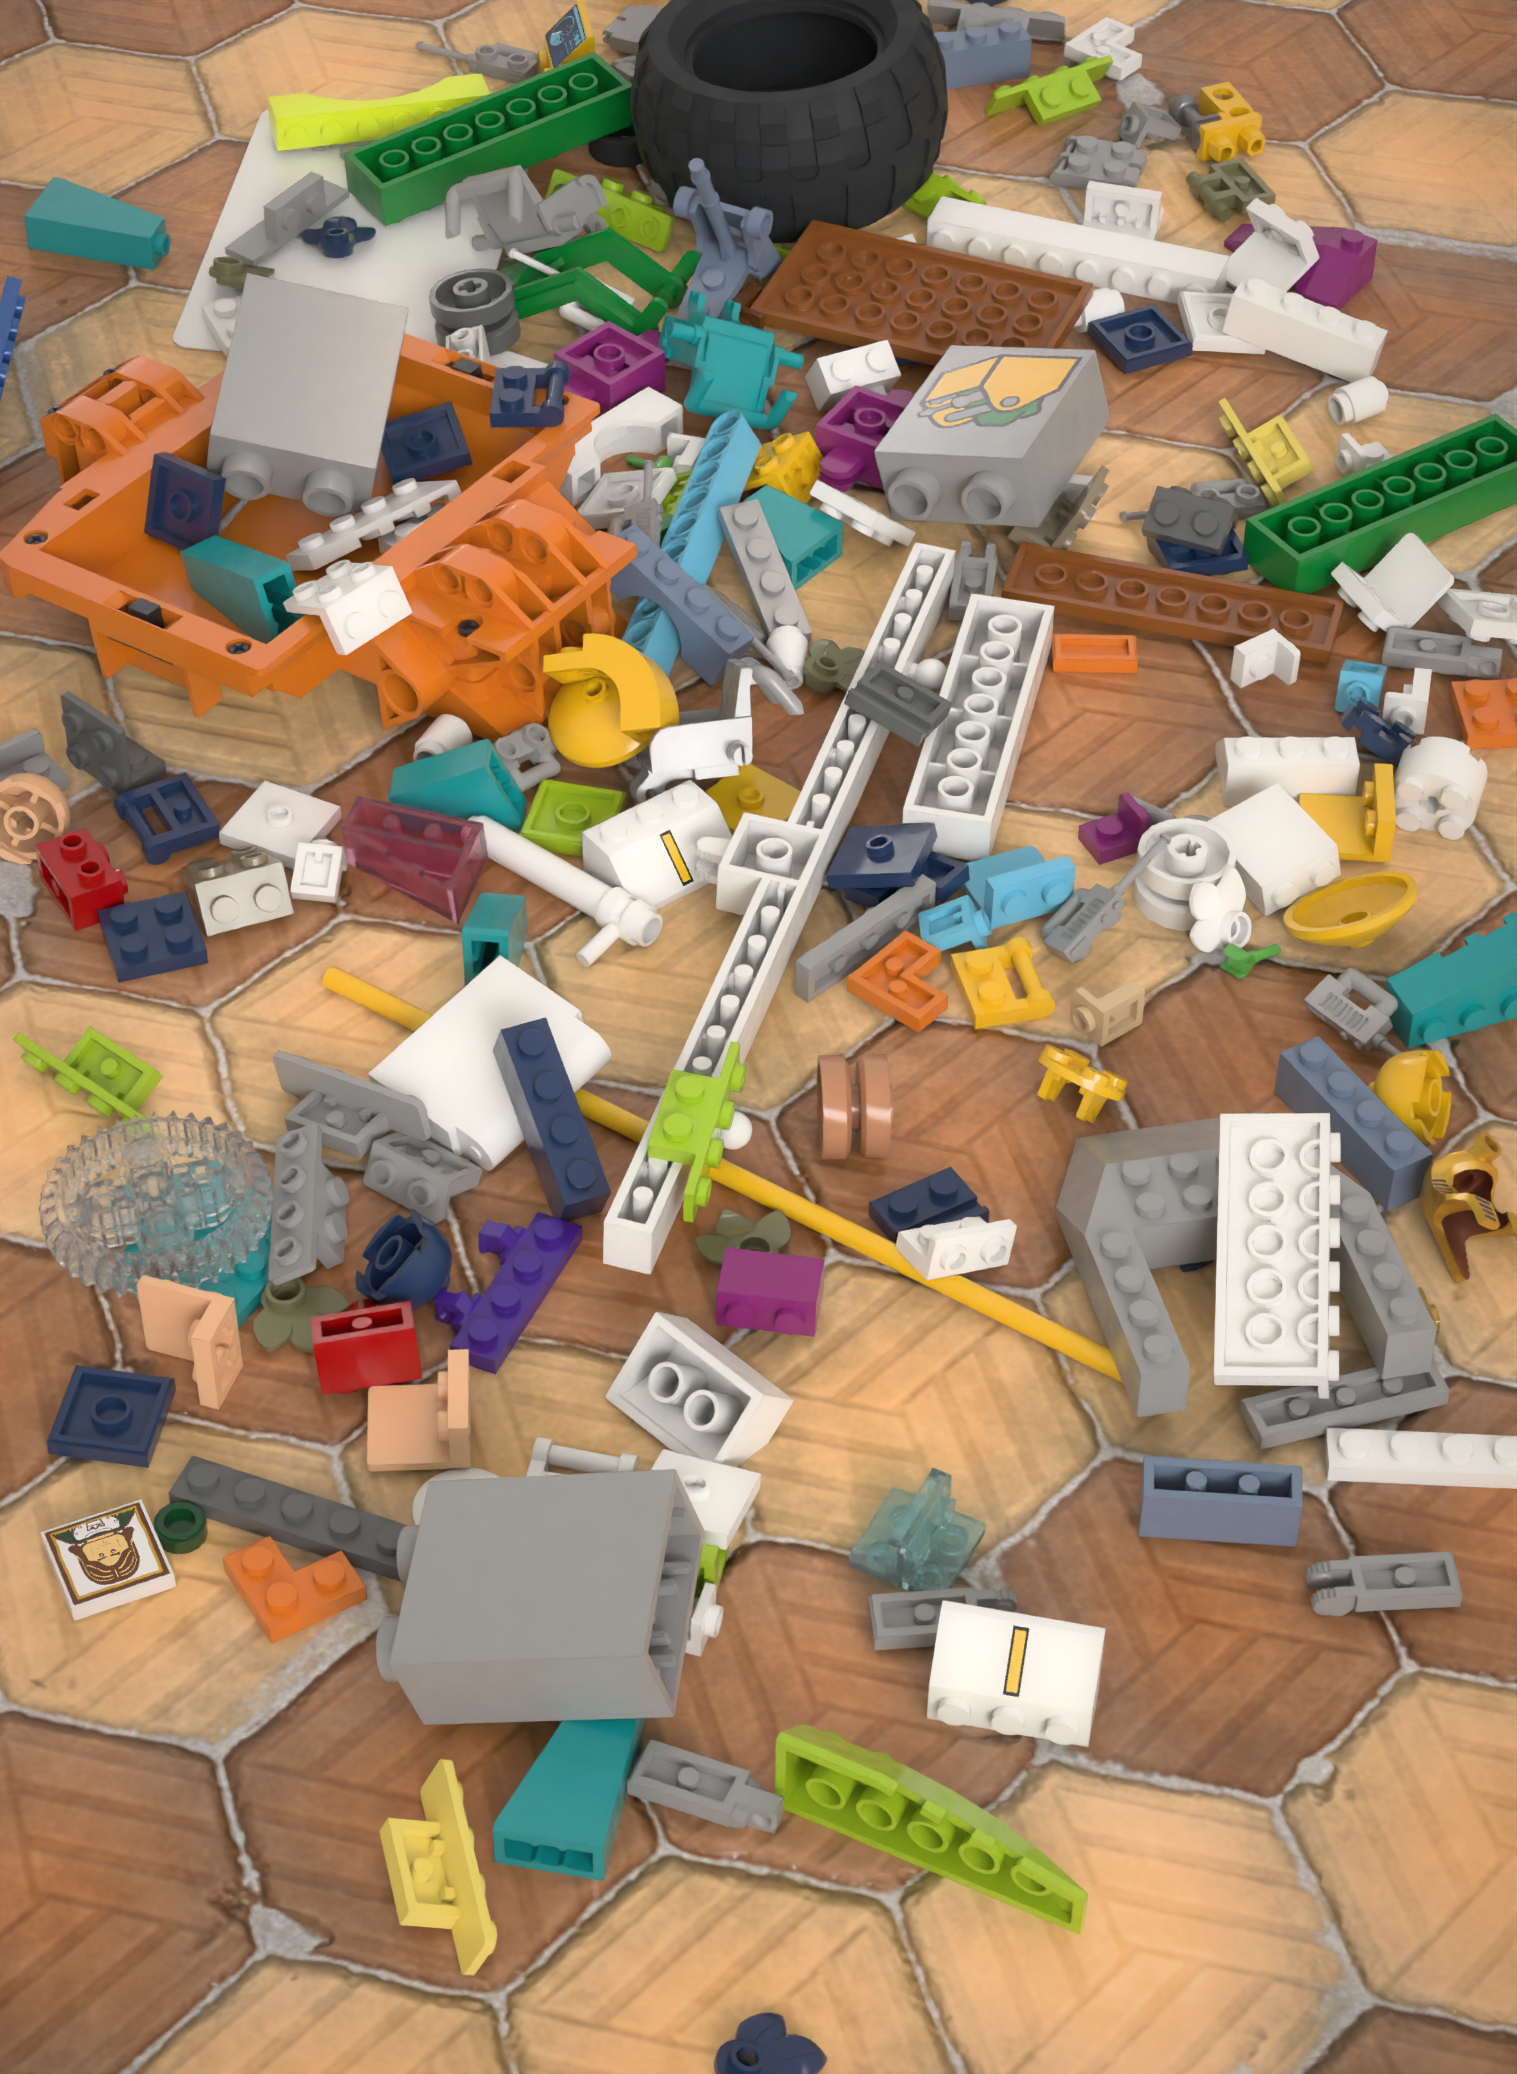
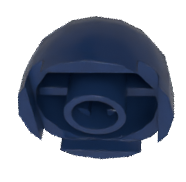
(406, 1262)

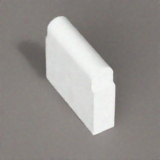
(454, 1066)

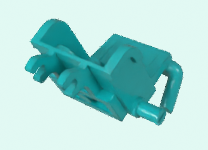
(728, 363)

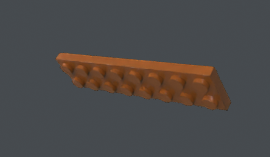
(1171, 600)

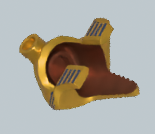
(1460, 1203)

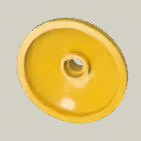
(587, 724)
(1352, 909)

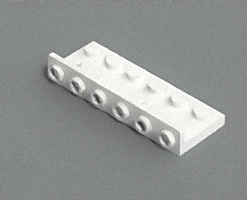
(1276, 1251)

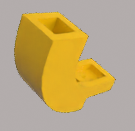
(643, 687)

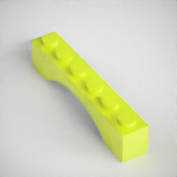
(318, 121)

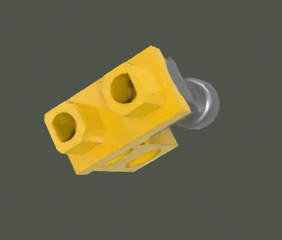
(1218, 125)

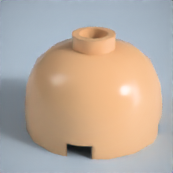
(30, 814)

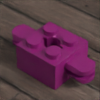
(613, 365)
(853, 432)

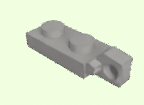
(1441, 653)
(703, 1788)

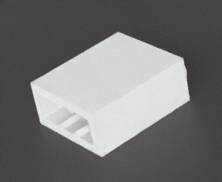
(1278, 849)

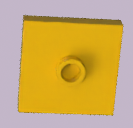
(753, 793)

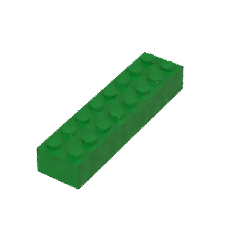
(499, 131)
(1371, 510)

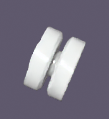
(1194, 855)

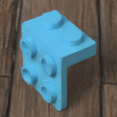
(1019, 885)

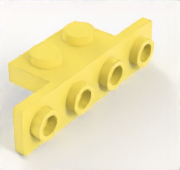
(1273, 453)
(437, 1870)

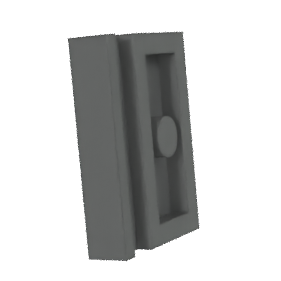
(898, 703)

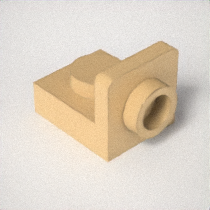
(1110, 1015)

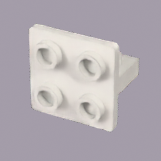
(1123, 209)

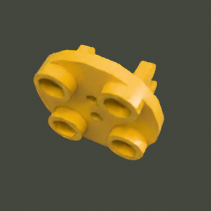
(1073, 1068)

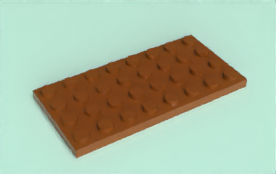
(914, 295)

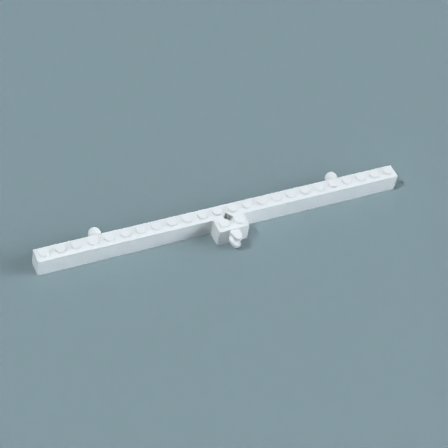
(772, 879)

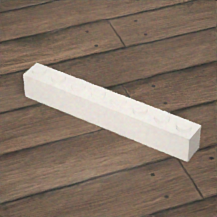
(1075, 251)

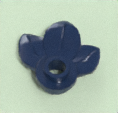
(338, 236)
(766, 2049)

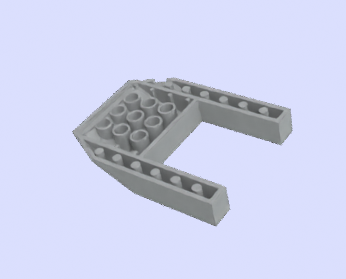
(1153, 1204)

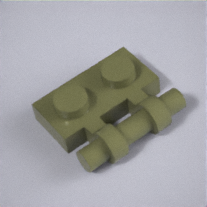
(1237, 188)

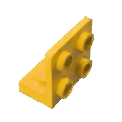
(787, 465)
(1358, 824)

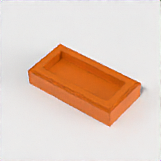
(1094, 653)

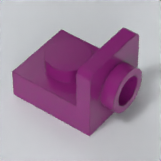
(1117, 833)

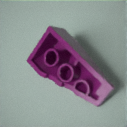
(1341, 270)

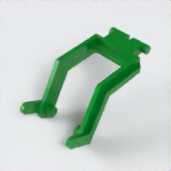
(539, 292)

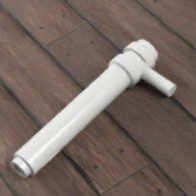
(612, 908)

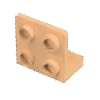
(195, 1328)
(422, 1422)

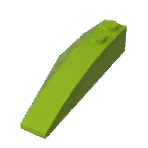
(919, 1822)

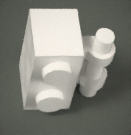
(864, 366)

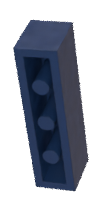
(551, 1120)

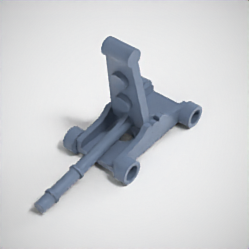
(728, 240)

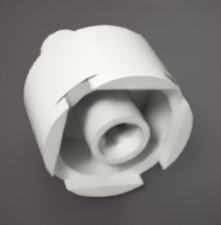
(1438, 787)

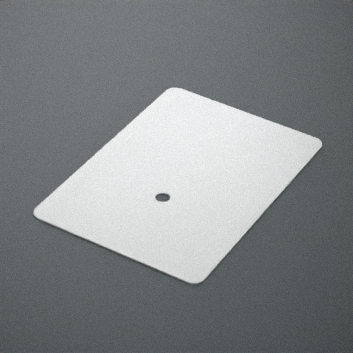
(390, 268)

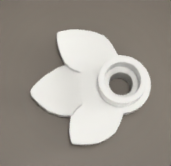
(1219, 913)

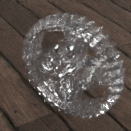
(155, 1203)

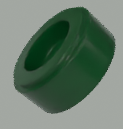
(181, 1527)

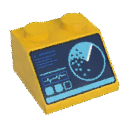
(567, 38)

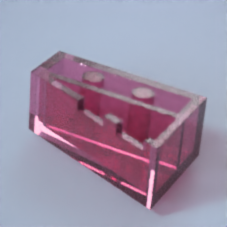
(417, 852)

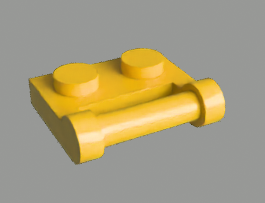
(988, 990)

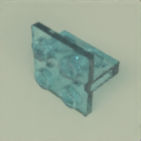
(918, 1538)

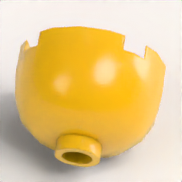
(1413, 1092)

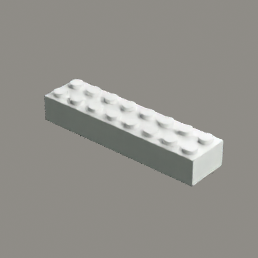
(976, 748)

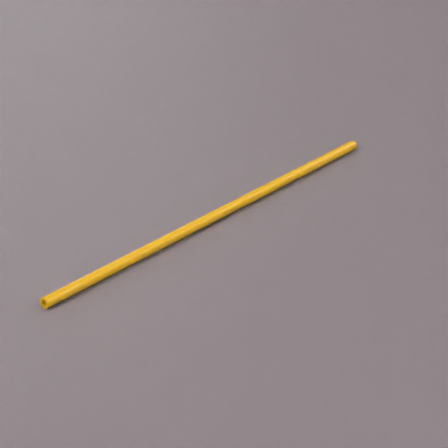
(789, 1203)

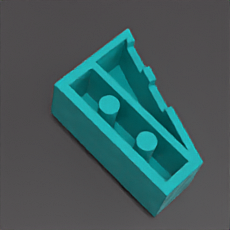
(1459, 990)

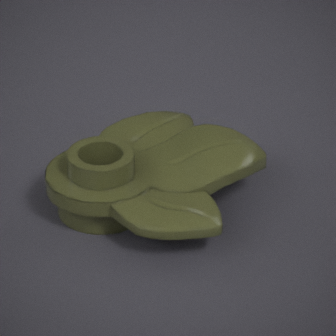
(232, 272)
(831, 666)
(737, 1232)
(288, 1313)

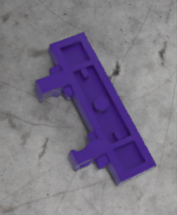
(529, 1269)

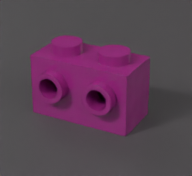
(770, 1292)

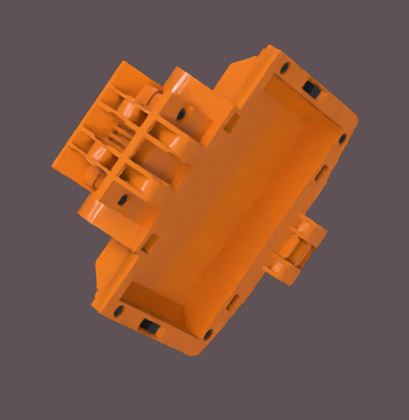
(487, 576)

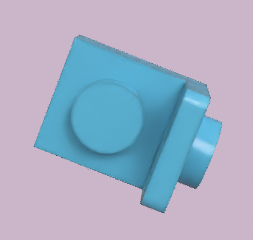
(1359, 681)
(955, 924)

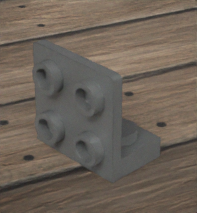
(105, 750)

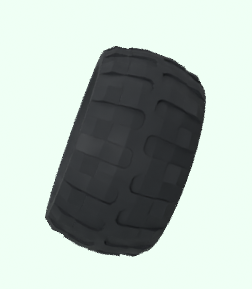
(792, 105)

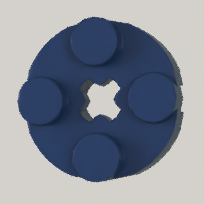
(1377, 734)

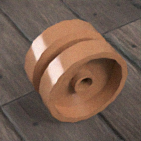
(856, 1106)

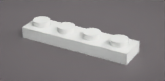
(1421, 1458)

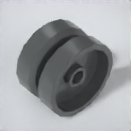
(473, 300)

